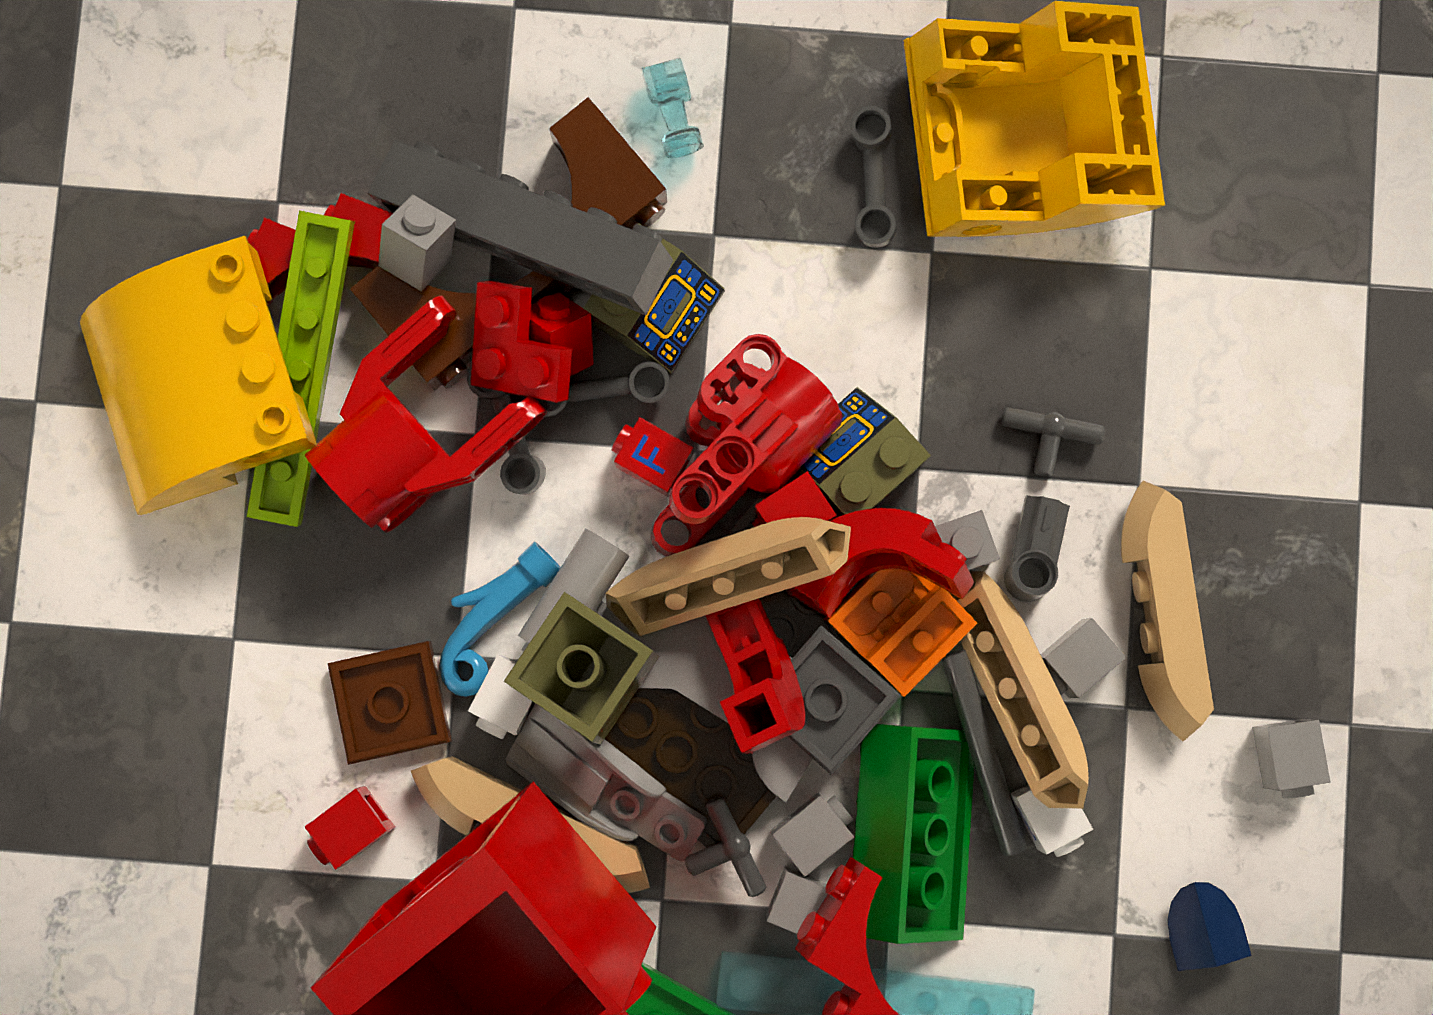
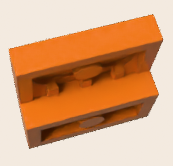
(900, 625)

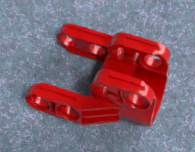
(760, 439)
(383, 456)

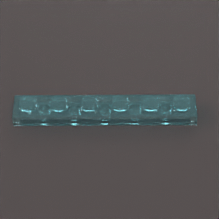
(803, 989)

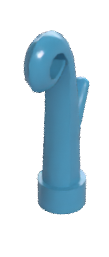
(491, 604)

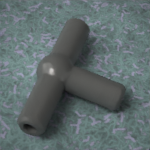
(1052, 428)
(733, 848)

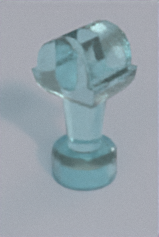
(669, 89)

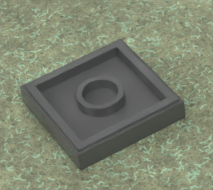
(839, 699)

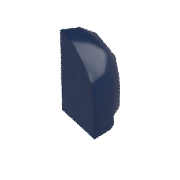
(1205, 928)

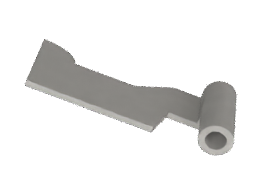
(687, 652)

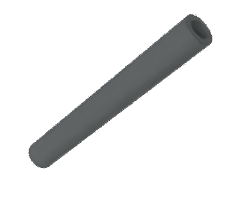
(984, 753)

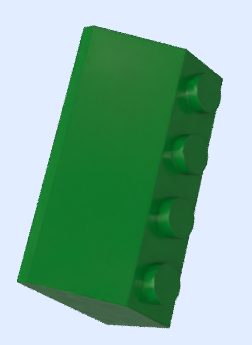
(915, 831)

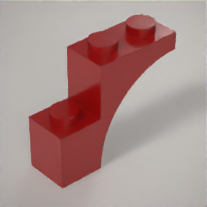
(276, 241)
(837, 941)

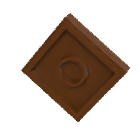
(389, 702)

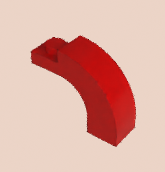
(887, 541)
(766, 688)

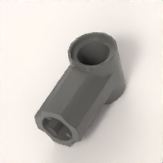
(1038, 544)

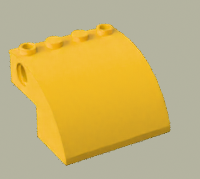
(1033, 121)
(194, 375)

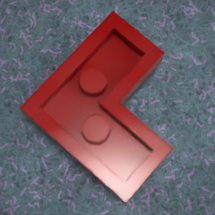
(502, 349)

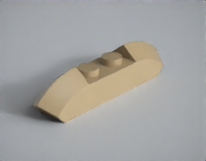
(729, 572)
(1178, 675)
(1024, 697)
(468, 795)

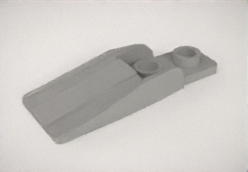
(602, 786)

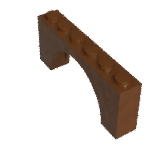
(603, 176)

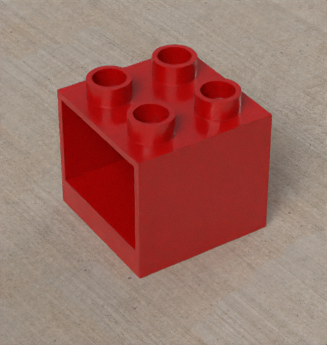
(500, 927)

